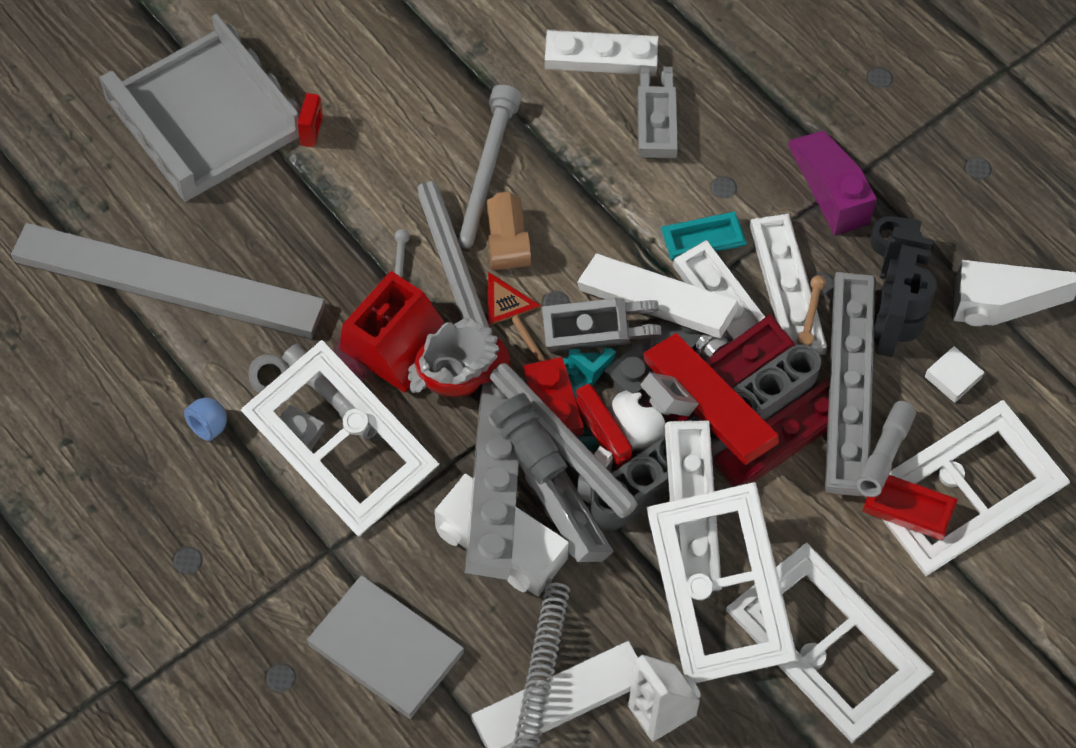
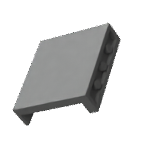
(204, 111)

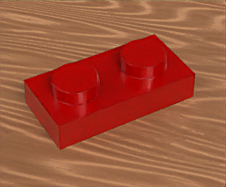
(552, 385)

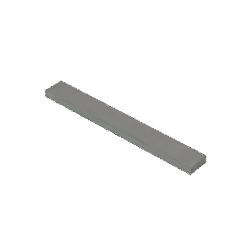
(169, 280)

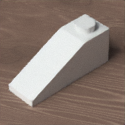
(1003, 292)
(661, 696)

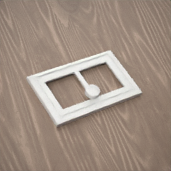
(355, 421)
(941, 456)
(699, 586)
(911, 668)

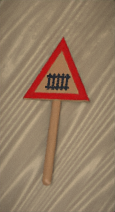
(507, 304)

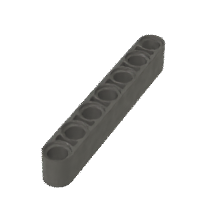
(652, 462)

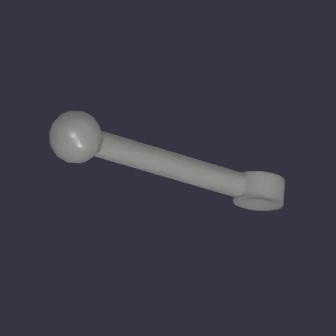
(401, 237)

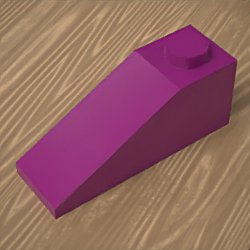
(835, 182)

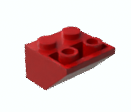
(390, 329)

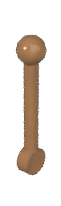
(806, 337)

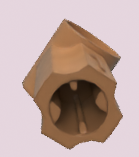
(507, 240)

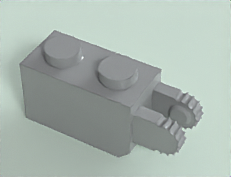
(595, 324)

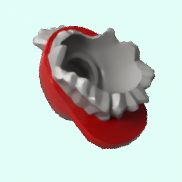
(457, 359)

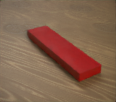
(718, 403)

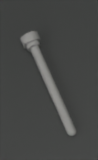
(503, 103)

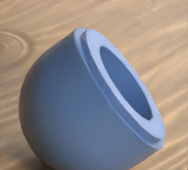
(206, 418)

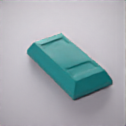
(720, 231)

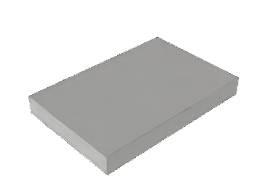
(385, 646)

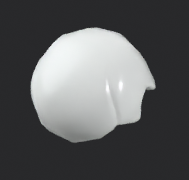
(639, 424)

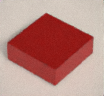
(310, 120)

